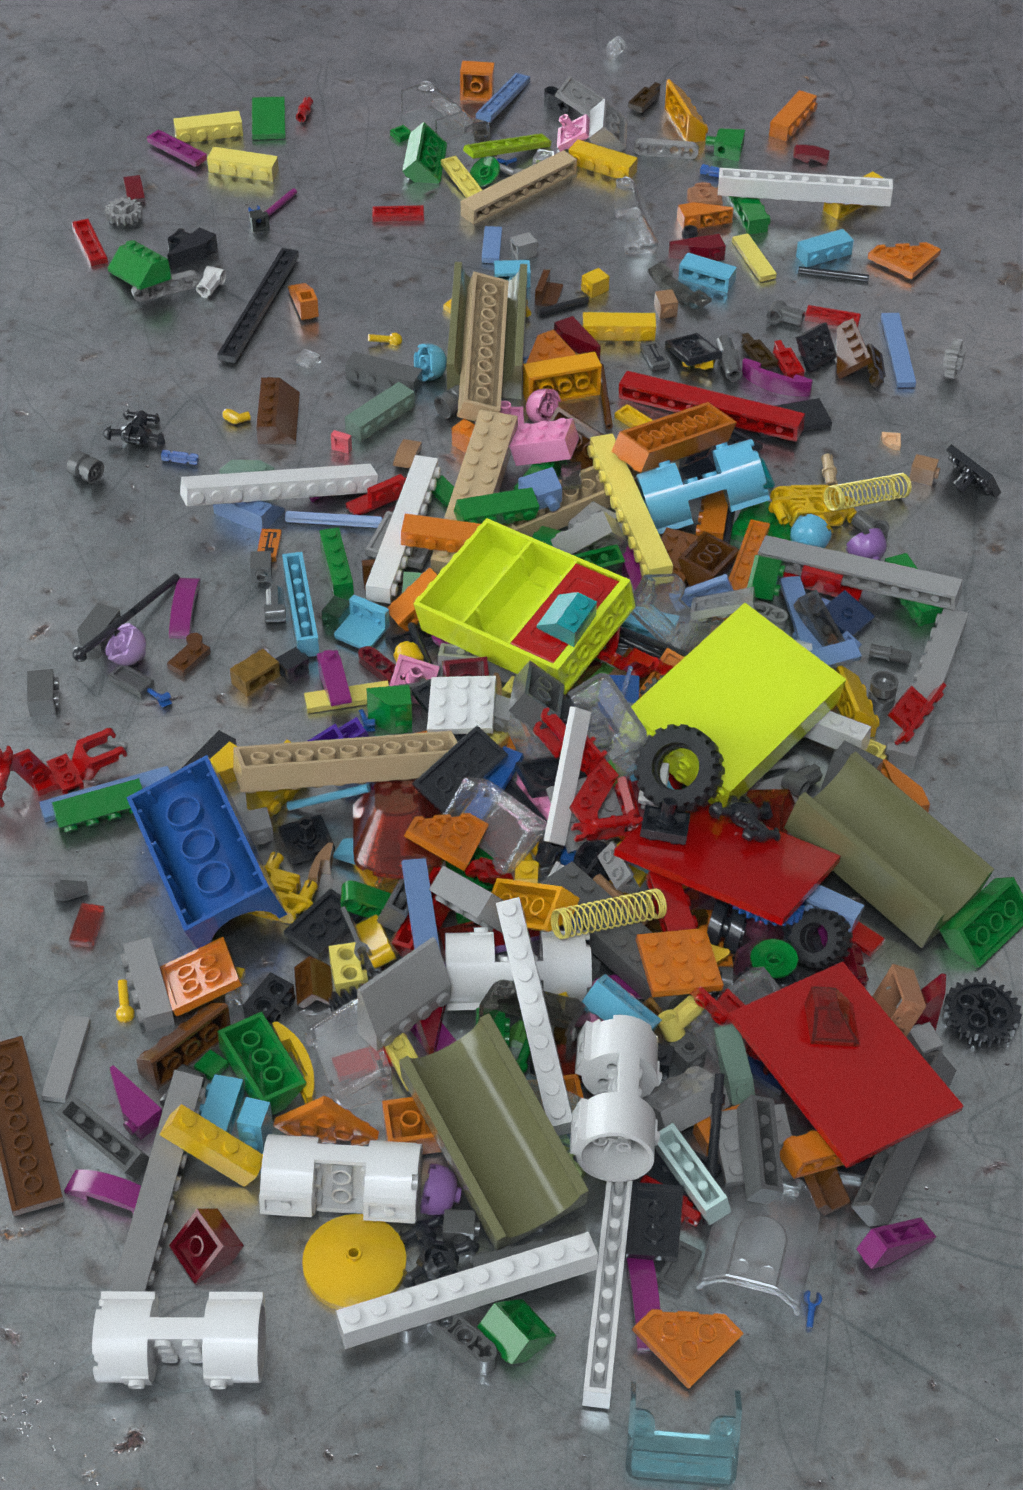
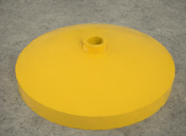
(353, 1261)

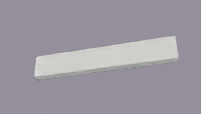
(567, 776)

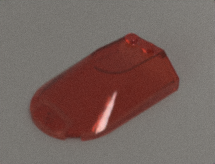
(380, 828)

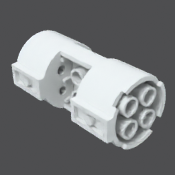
(472, 966)
(616, 1128)
(369, 1180)
(133, 1337)

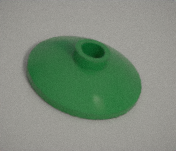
(485, 170)
(775, 956)

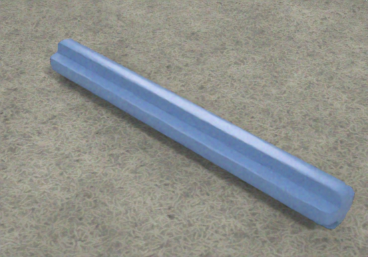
(332, 519)

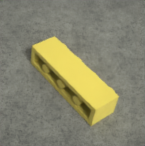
(208, 127)
(243, 164)

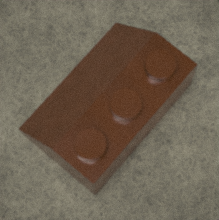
(707, 559)

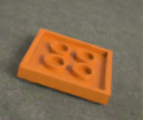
(679, 962)
(200, 976)

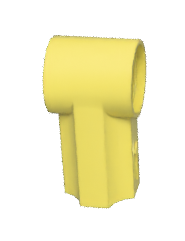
(676, 1020)

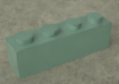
(379, 411)

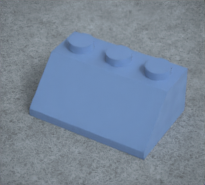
(253, 515)

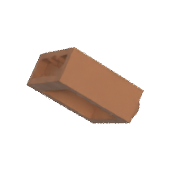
(904, 986)

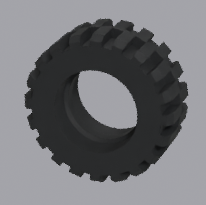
(659, 747)

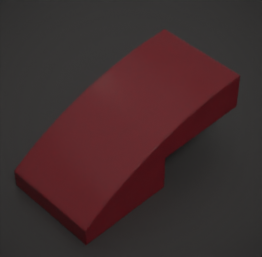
(808, 152)
(134, 188)

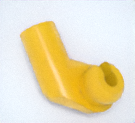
(234, 417)

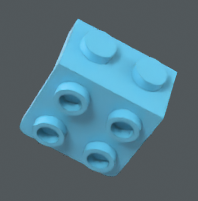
(364, 624)

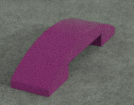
(777, 383)
(182, 607)
(104, 1188)
(643, 1291)

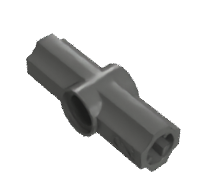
(730, 358)

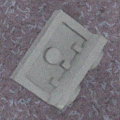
(618, 870)

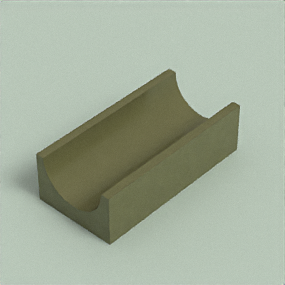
(514, 332)
(890, 849)
(495, 1135)

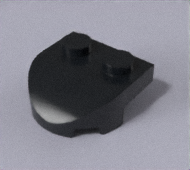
(587, 859)

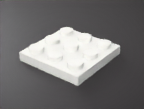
(462, 704)

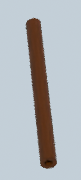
(605, 400)

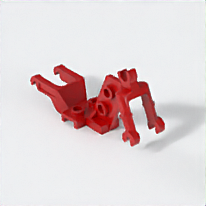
(641, 662)
(60, 771)
(594, 789)

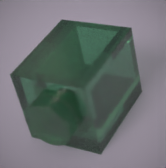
(335, 613)

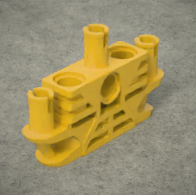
(799, 500)
(287, 887)

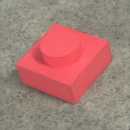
(341, 442)

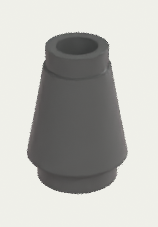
(68, 889)

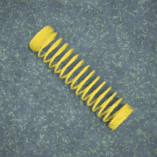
(842, 493)
(567, 921)

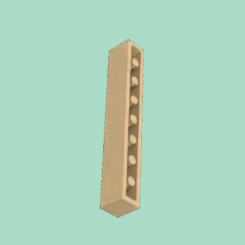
(518, 187)

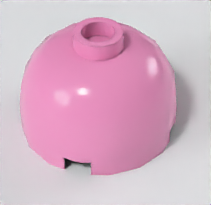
(542, 405)

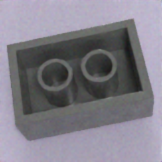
(532, 692)

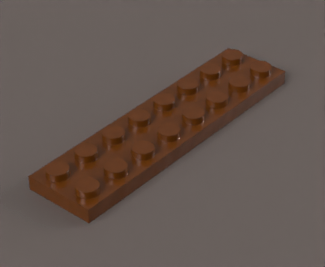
(23, 1137)

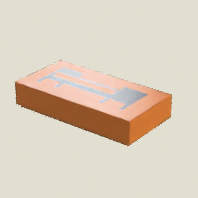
(270, 541)

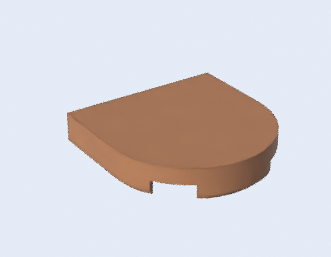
(704, 193)

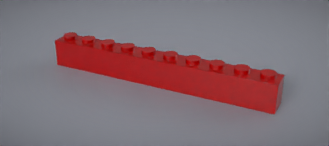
(679, 397)

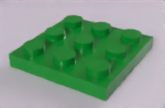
(761, 513)

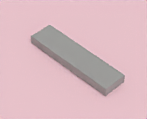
(66, 1059)

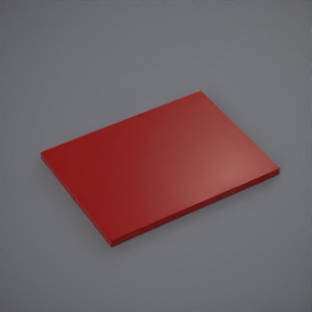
(752, 875)
(850, 1094)

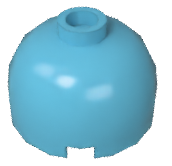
(431, 361)
(810, 531)

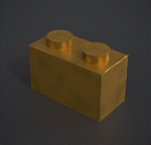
(254, 672)

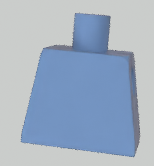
(545, 486)

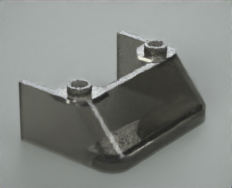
(562, 1010)

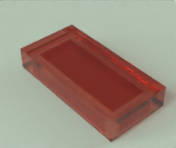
(86, 925)

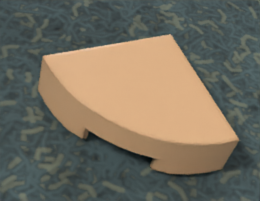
(891, 440)

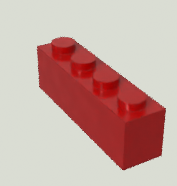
(678, 912)
(403, 939)

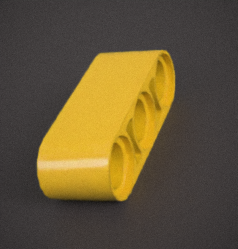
(375, 937)

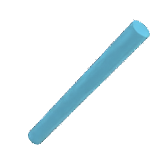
(331, 796)

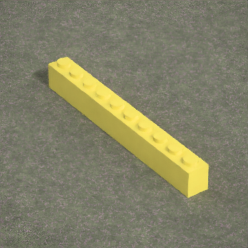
(629, 507)

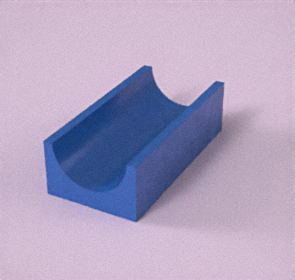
(203, 850)

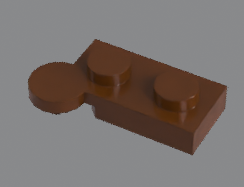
(189, 656)

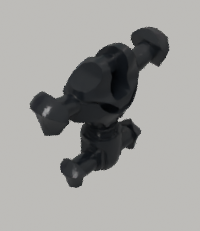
(137, 430)
(748, 816)
(436, 1255)

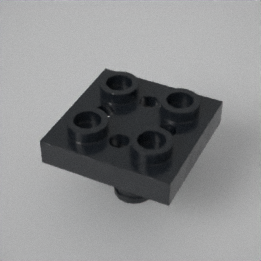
(812, 347)
(665, 823)
(306, 835)

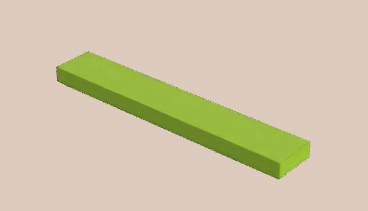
(507, 145)

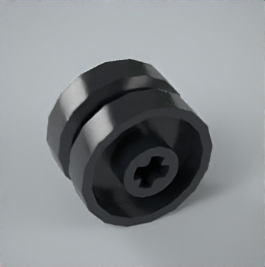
(726, 927)

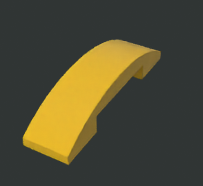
(294, 1045)

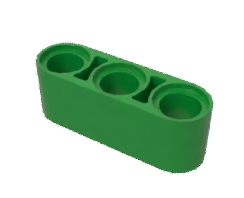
(363, 899)

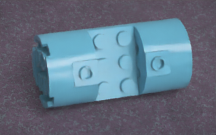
(737, 475)

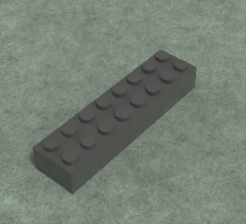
(612, 946)

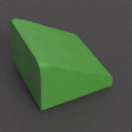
(517, 1035)

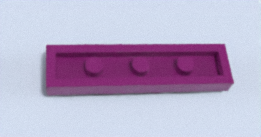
(176, 148)

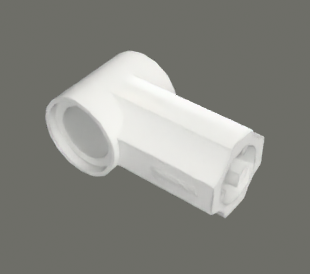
(211, 279)

